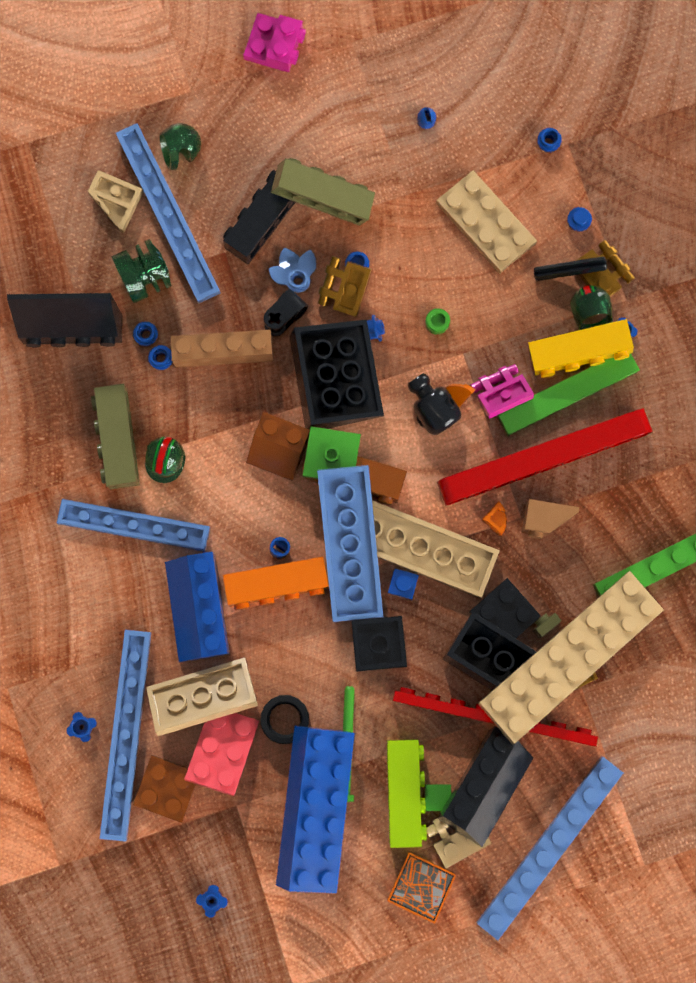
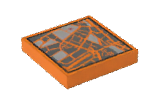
(421, 887)

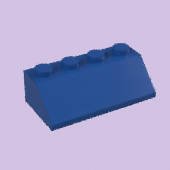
(197, 607)

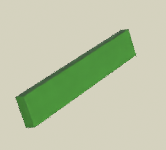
(567, 393)

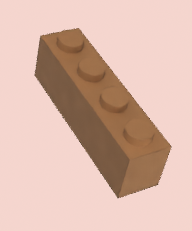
(222, 348)

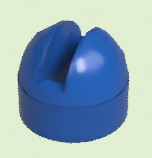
(421, 118)
(282, 544)

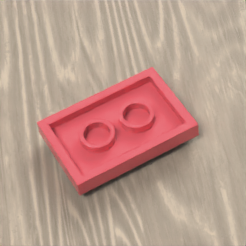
(222, 752)

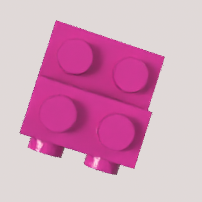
(275, 41)

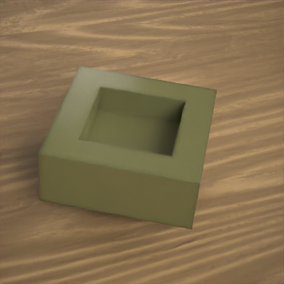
(545, 624)

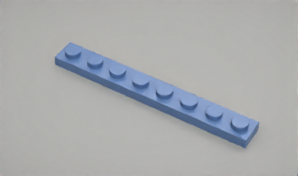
(168, 213)
(125, 735)
(549, 848)

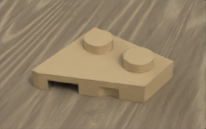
(115, 198)

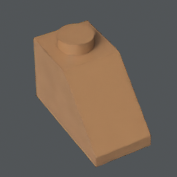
(545, 517)

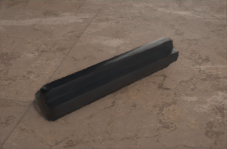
(570, 268)

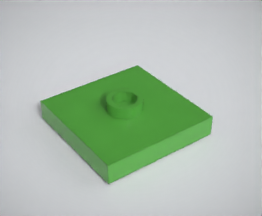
(330, 450)

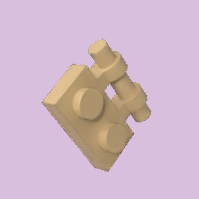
(452, 847)

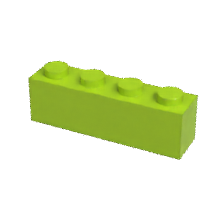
(404, 793)

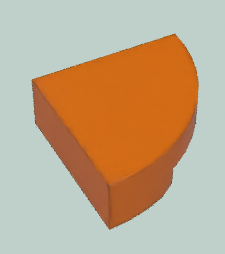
(460, 392)
(496, 518)

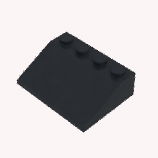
(66, 319)
(336, 374)

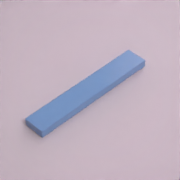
(133, 525)

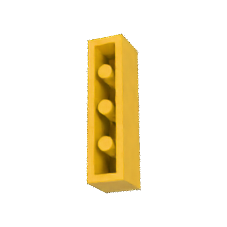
(580, 348)

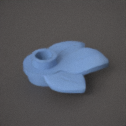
(294, 267)

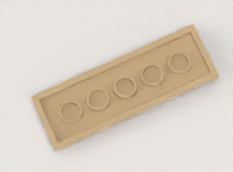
(432, 550)

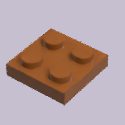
(165, 789)

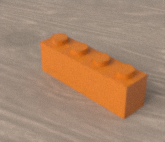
(275, 582)

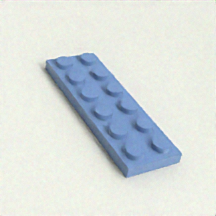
(350, 543)

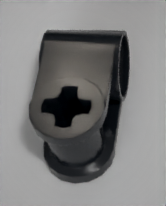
(286, 310)

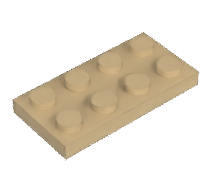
(486, 222)
(201, 696)

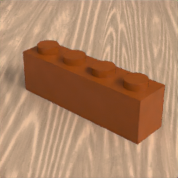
(384, 480)

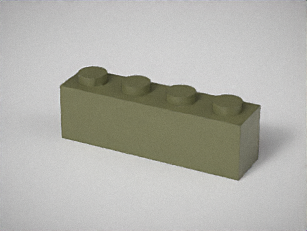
(322, 191)
(116, 436)

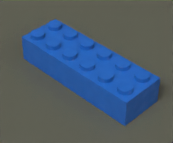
(315, 810)

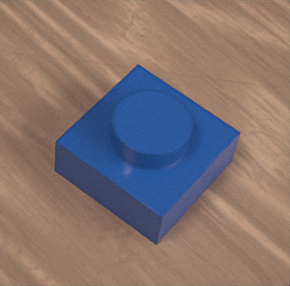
(403, 584)

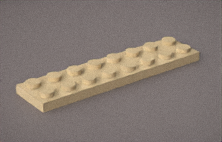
(570, 657)

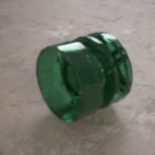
(142, 270)

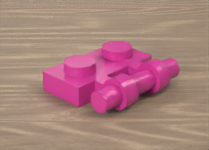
(504, 396)

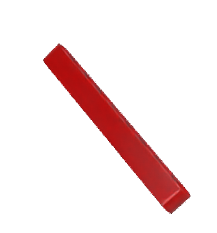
(544, 457)

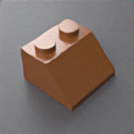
(278, 446)

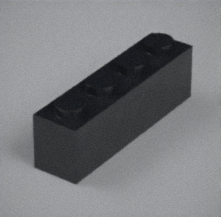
(256, 222)

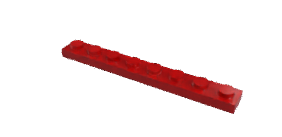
(458, 708)

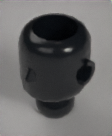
(434, 407)

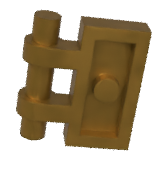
(606, 279)
(351, 289)

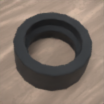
(266, 712)

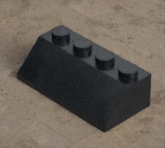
(486, 652)
(486, 787)

